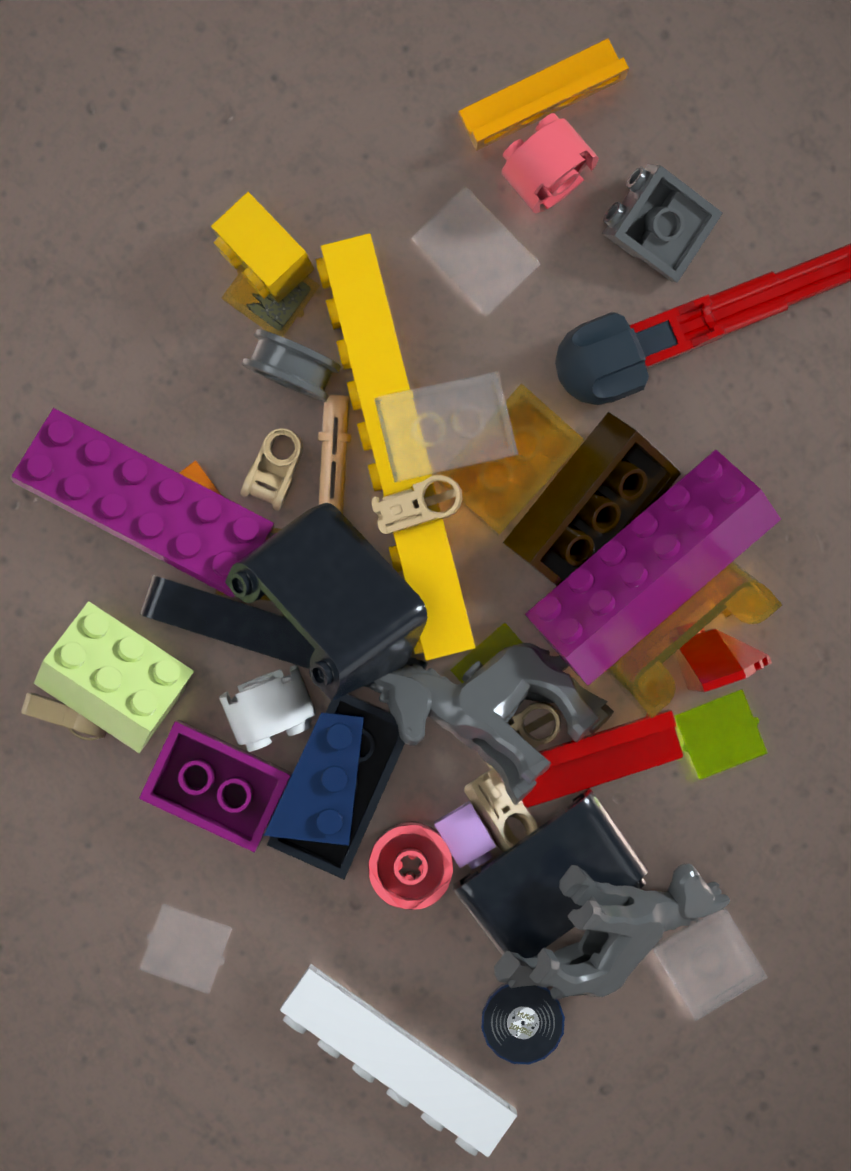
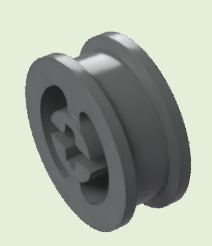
(291, 365)

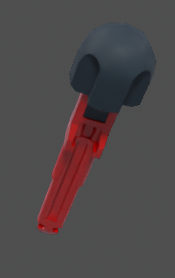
(611, 358)

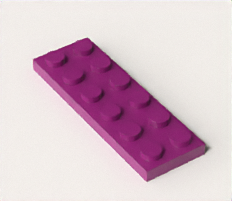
(139, 500)

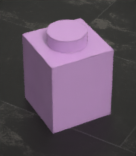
(466, 836)

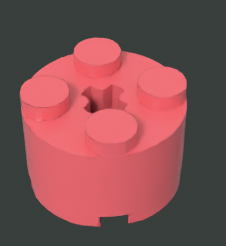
(547, 163)
(407, 889)

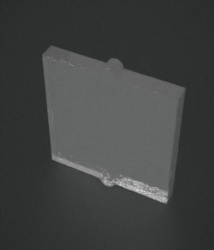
(185, 948)

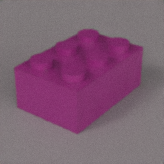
(215, 785)

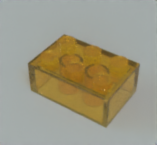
(503, 487)

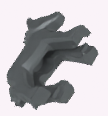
(485, 703)
(619, 932)

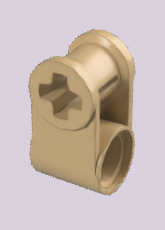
(273, 470)

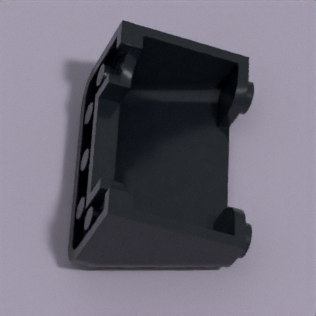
(337, 597)
(519, 891)

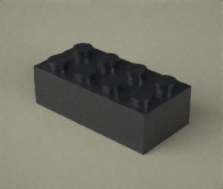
(377, 759)

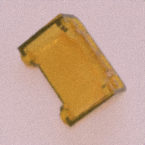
(641, 668)

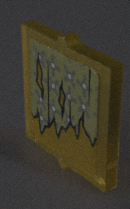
(267, 312)

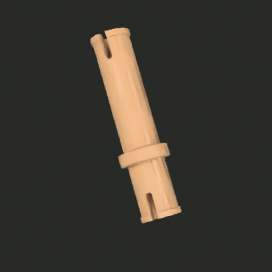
(336, 408)

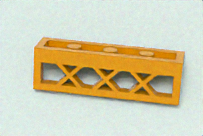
(543, 94)

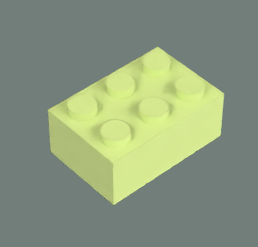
(113, 677)

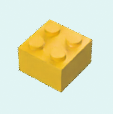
(263, 247)

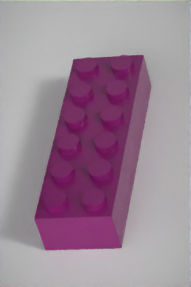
(653, 566)

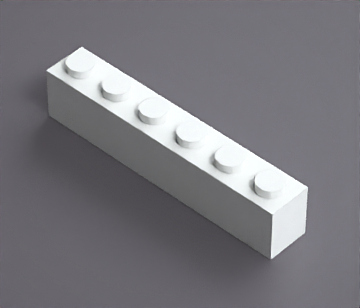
(398, 1061)

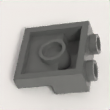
(661, 221)

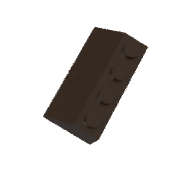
(591, 499)

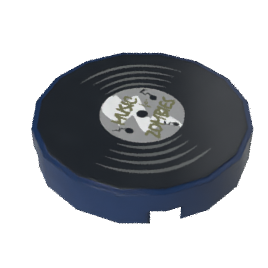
(522, 1023)

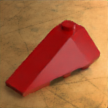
(717, 659)

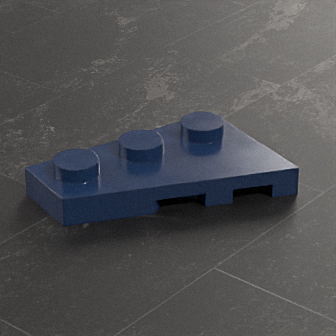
(323, 784)

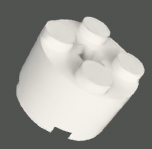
(269, 707)

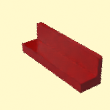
(606, 757)

